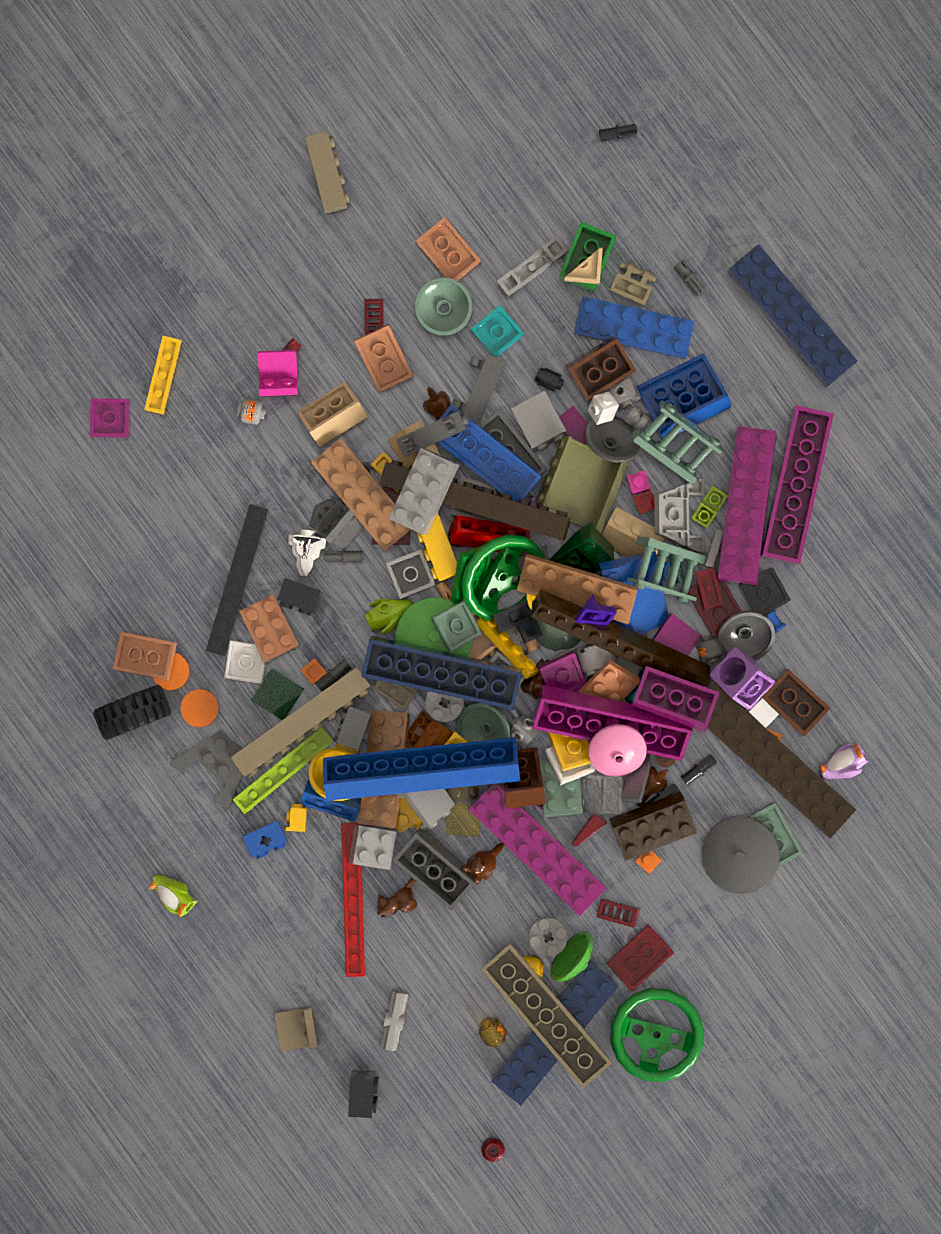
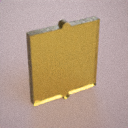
(462, 821)

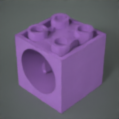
(751, 687)

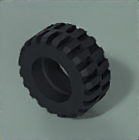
(132, 712)

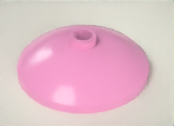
(615, 742)

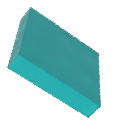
(497, 331)

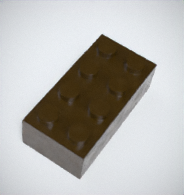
(653, 826)

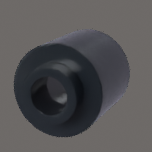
(549, 379)

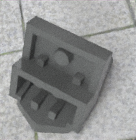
(335, 522)

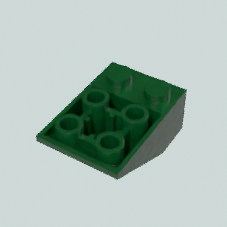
(585, 550)

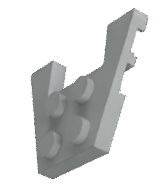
(672, 515)

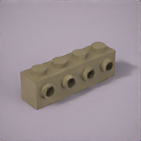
(326, 172)

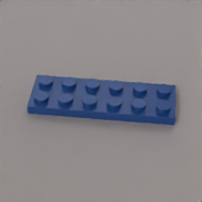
(634, 327)
(491, 459)

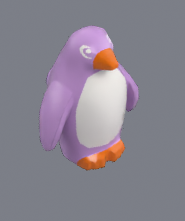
(844, 763)

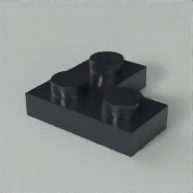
(519, 617)

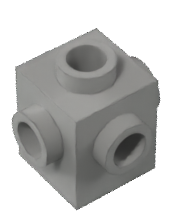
(625, 393)
(522, 730)

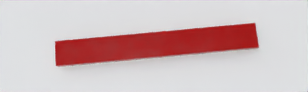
(352, 907)

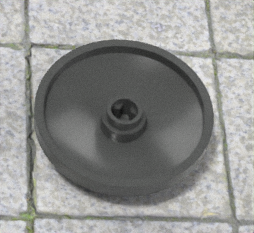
(741, 855)

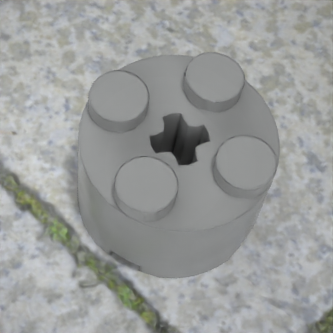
(593, 658)
(439, 712)
(550, 947)

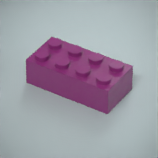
(675, 699)

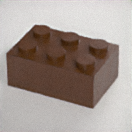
(600, 368)
(795, 702)
(530, 788)

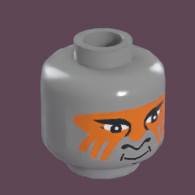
(251, 411)

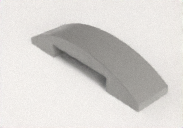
(532, 266)

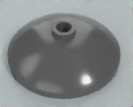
(612, 440)
(754, 641)

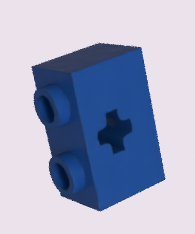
(272, 830)

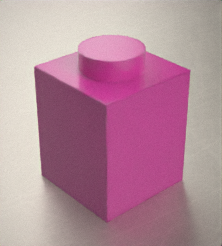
(638, 482)

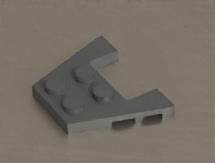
(215, 756)

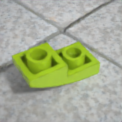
(709, 506)

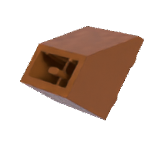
(427, 732)

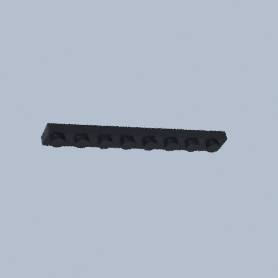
(237, 580)

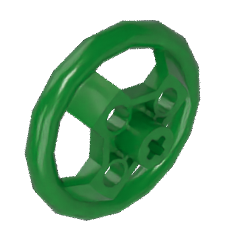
(499, 573)
(648, 1067)

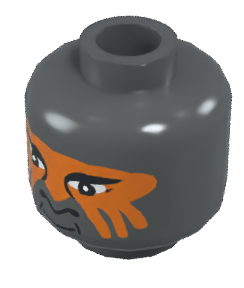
(709, 649)

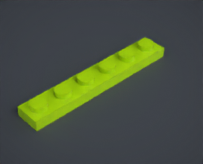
(283, 770)

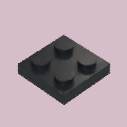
(767, 594)

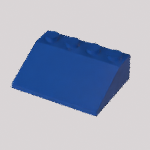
(690, 389)
(650, 605)

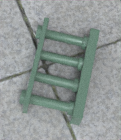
(673, 459)
(664, 551)

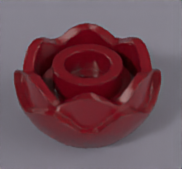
(492, 1143)

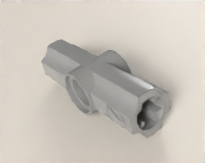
(394, 1020)

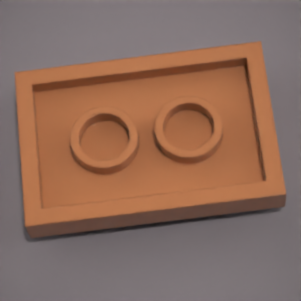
(448, 250)
(383, 358)
(269, 628)
(144, 656)
(611, 682)

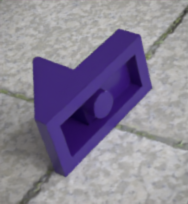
(595, 614)

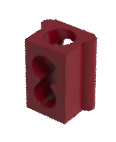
(292, 345)

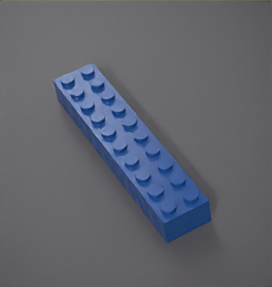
(420, 769)

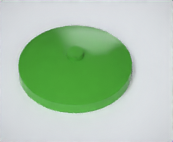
(418, 629)

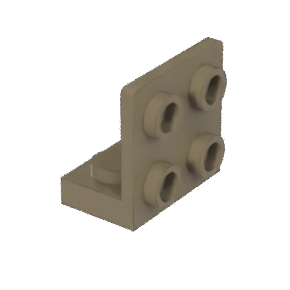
(296, 1029)

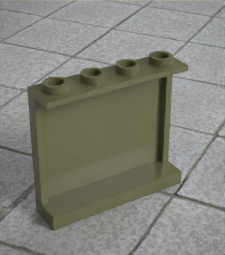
(581, 484)

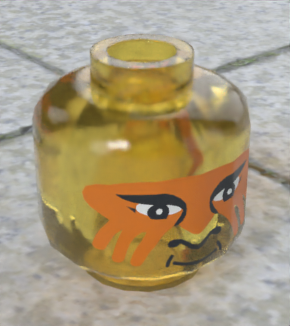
(492, 1032)

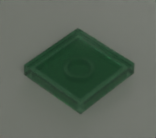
(277, 694)

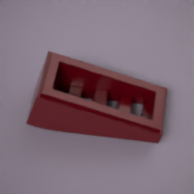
(366, 316)
(591, 826)
(620, 906)

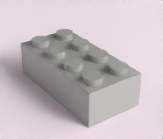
(424, 491)

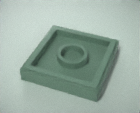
(456, 626)

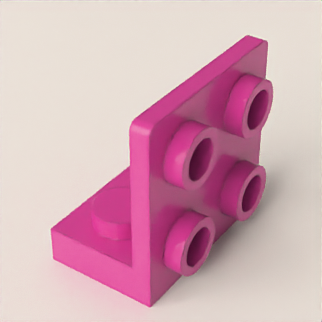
(277, 373)

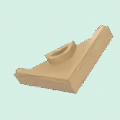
(588, 270)

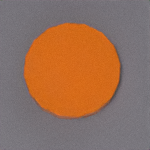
(178, 676)
(199, 708)

